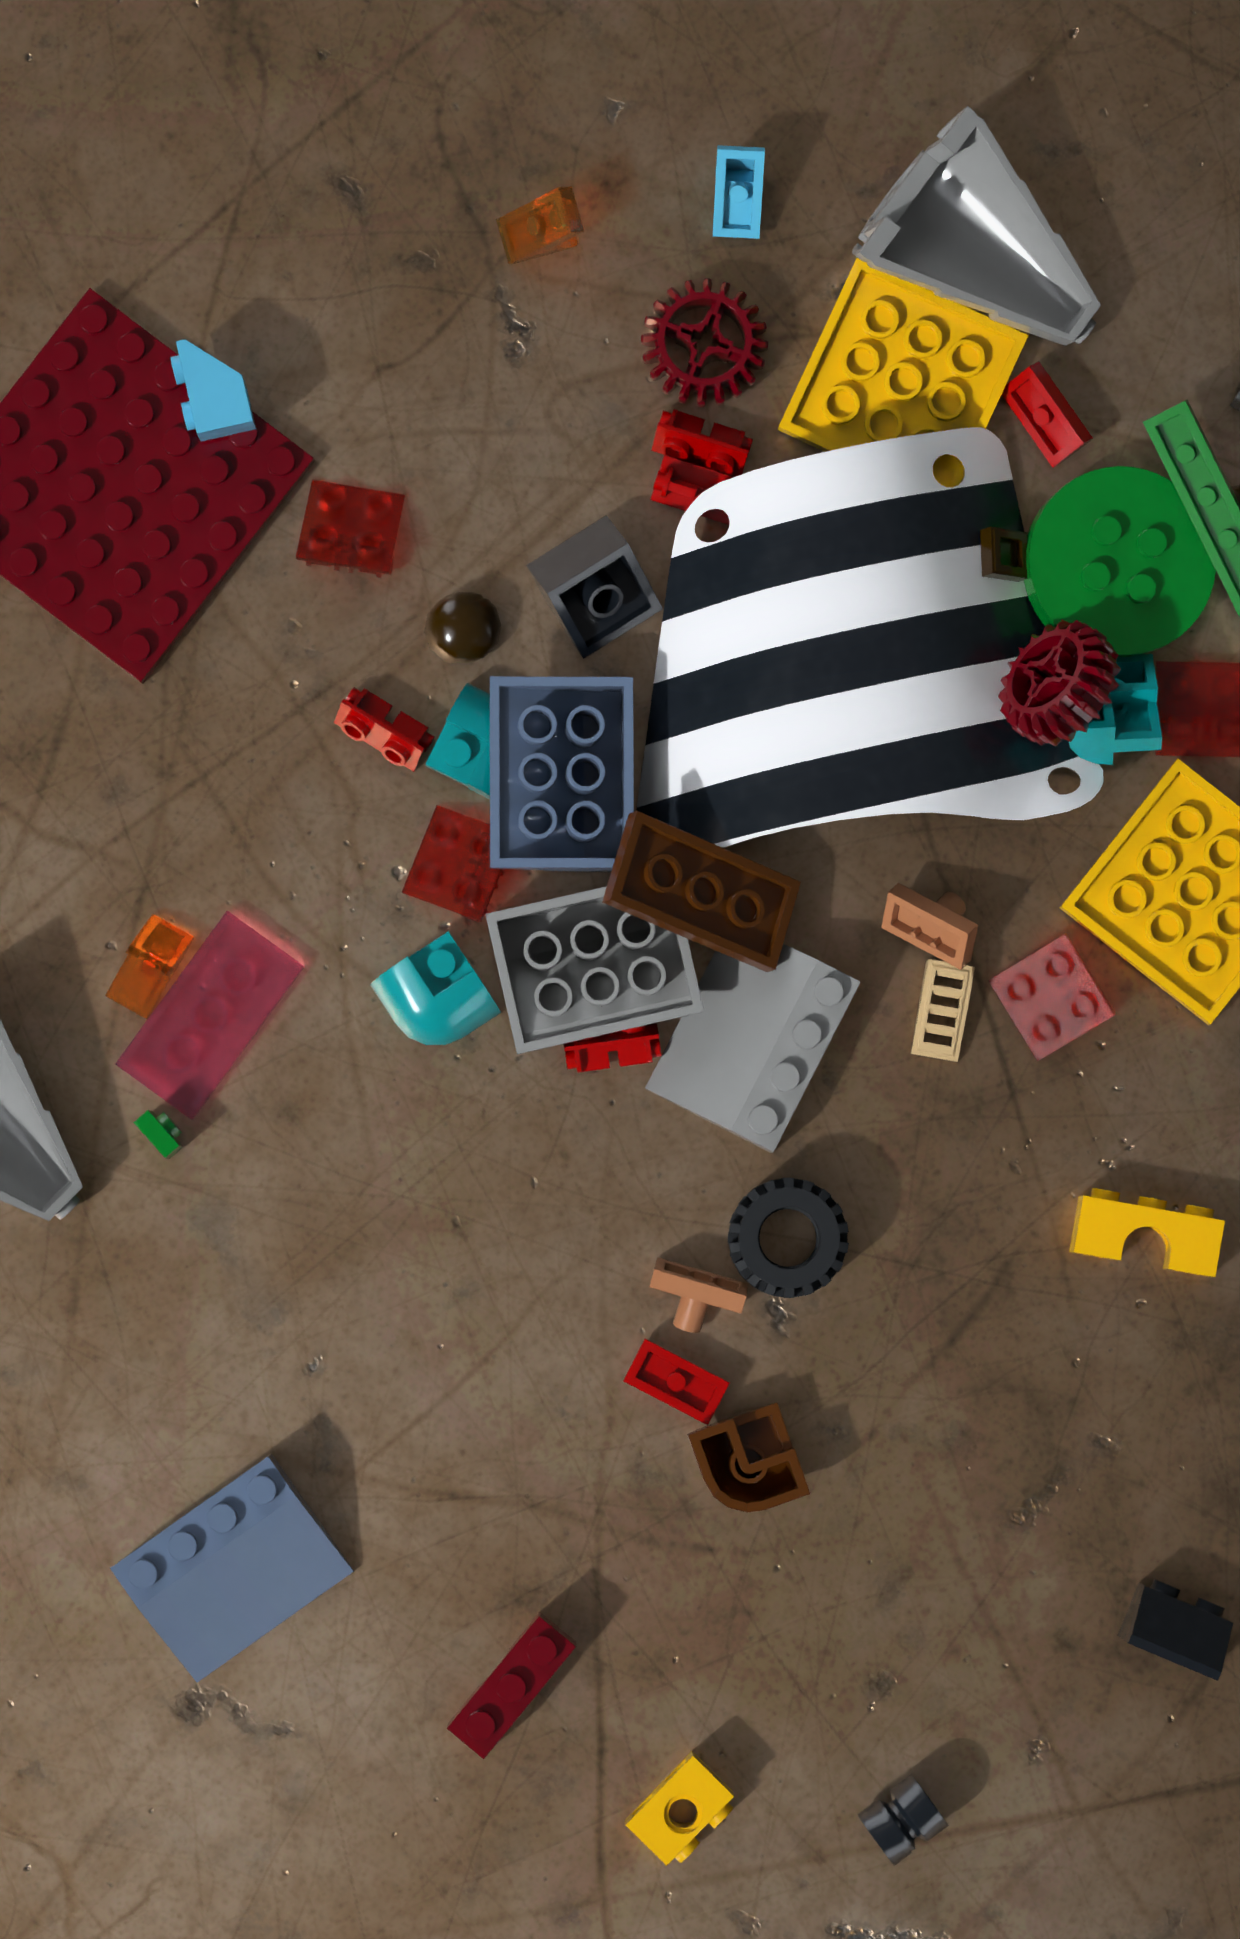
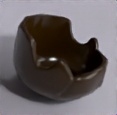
(462, 627)

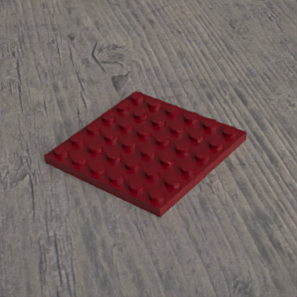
(110, 499)

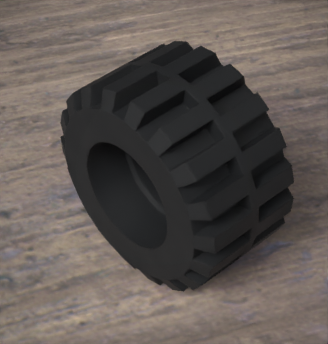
(830, 1237)

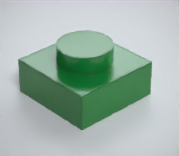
(160, 1132)

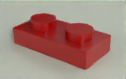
(1046, 414)
(676, 1381)

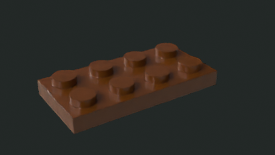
(701, 891)

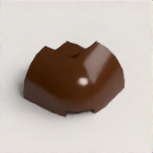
(749, 1460)

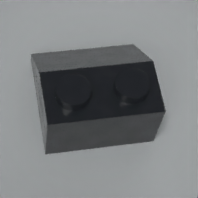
(595, 586)
(1176, 1629)

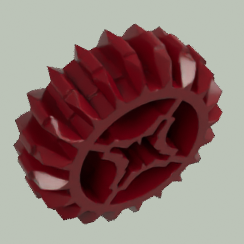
(684, 333)
(1059, 682)

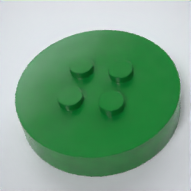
(1118, 559)

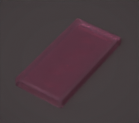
(209, 1015)

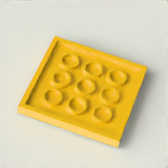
(900, 367)
(1172, 892)

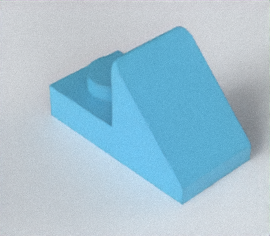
(738, 191)

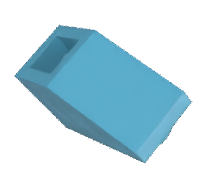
(215, 391)

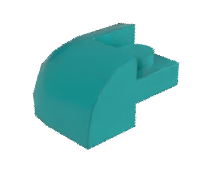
(1130, 719)
(465, 742)
(435, 994)

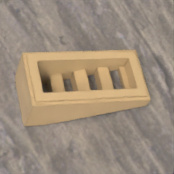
(938, 1051)

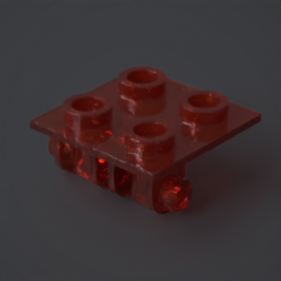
(350, 528)
(1199, 708)
(454, 865)
(1052, 997)

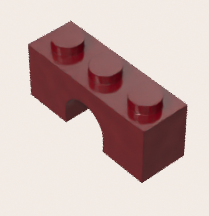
(511, 1685)

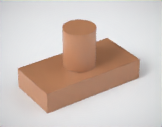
(931, 925)
(697, 1291)

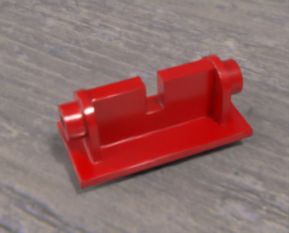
(681, 438)
(682, 482)
(364, 720)
(633, 1047)

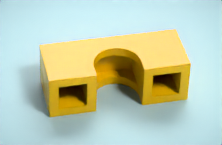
(1189, 1238)

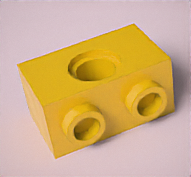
(688, 1781)

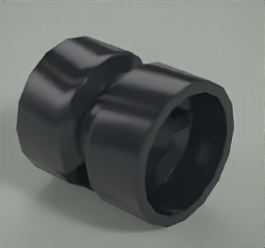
(902, 1820)

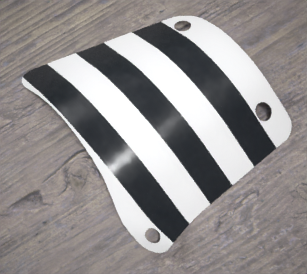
(846, 650)

